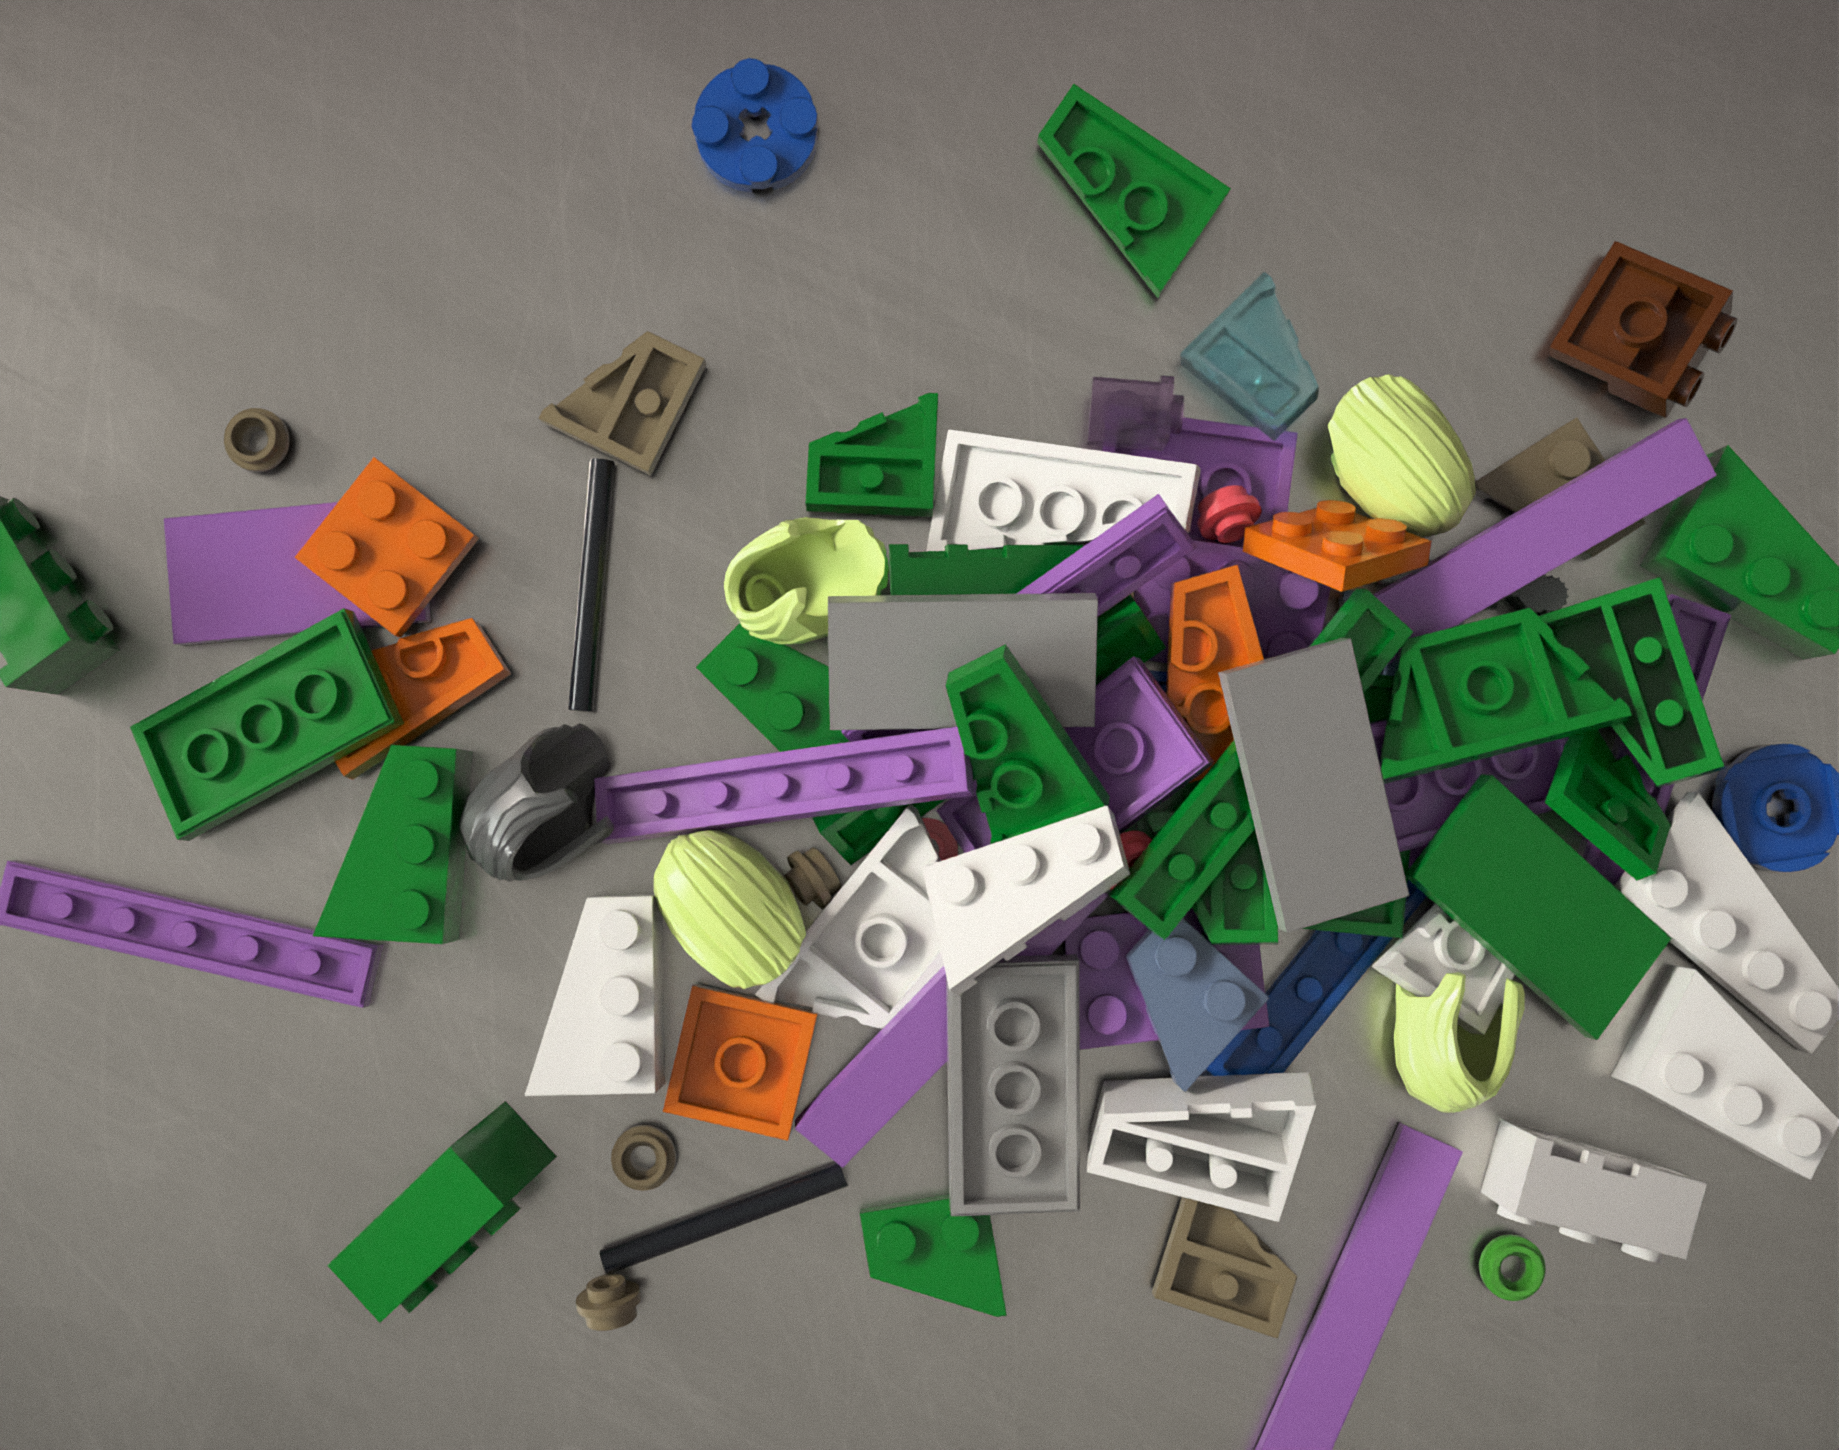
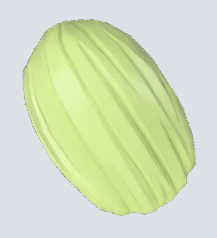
(1401, 456)
(785, 576)
(728, 908)
(1444, 1061)

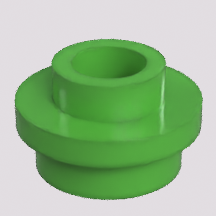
(1525, 1281)

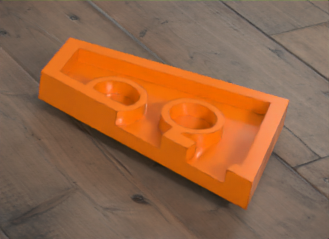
(1207, 635)
(429, 680)

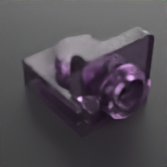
(1133, 413)

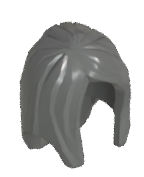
(537, 805)

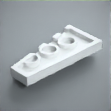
(1045, 493)
(1735, 927)

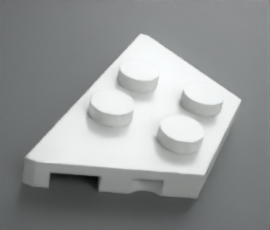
(873, 937)

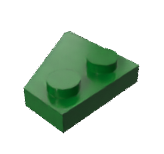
(1609, 804)

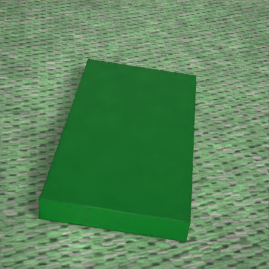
(266, 725)
(1538, 906)

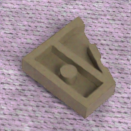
(632, 402)
(1545, 468)
(1223, 1270)

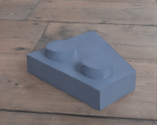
(1191, 998)

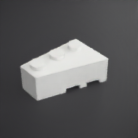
(608, 1005)
(1721, 1074)
(1217, 1143)
(1592, 1192)

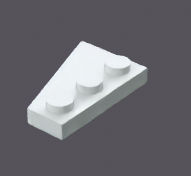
(1017, 887)
(1440, 947)

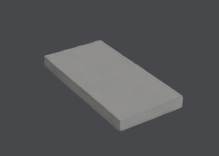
(897, 652)
(1314, 784)
(1015, 1089)

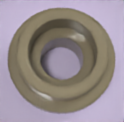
(238, 436)
(812, 878)
(629, 1171)
(608, 1302)

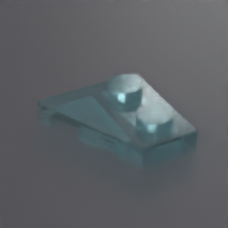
(1254, 360)

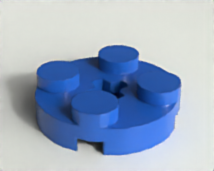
(749, 91)
(1799, 776)

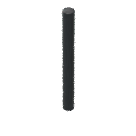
(591, 585)
(723, 1218)

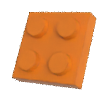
(1337, 545)
(386, 547)
(740, 1062)

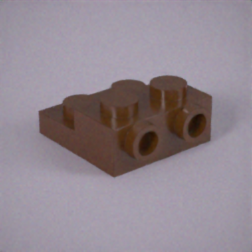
(1646, 329)

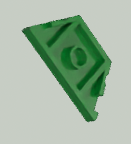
(1487, 694)

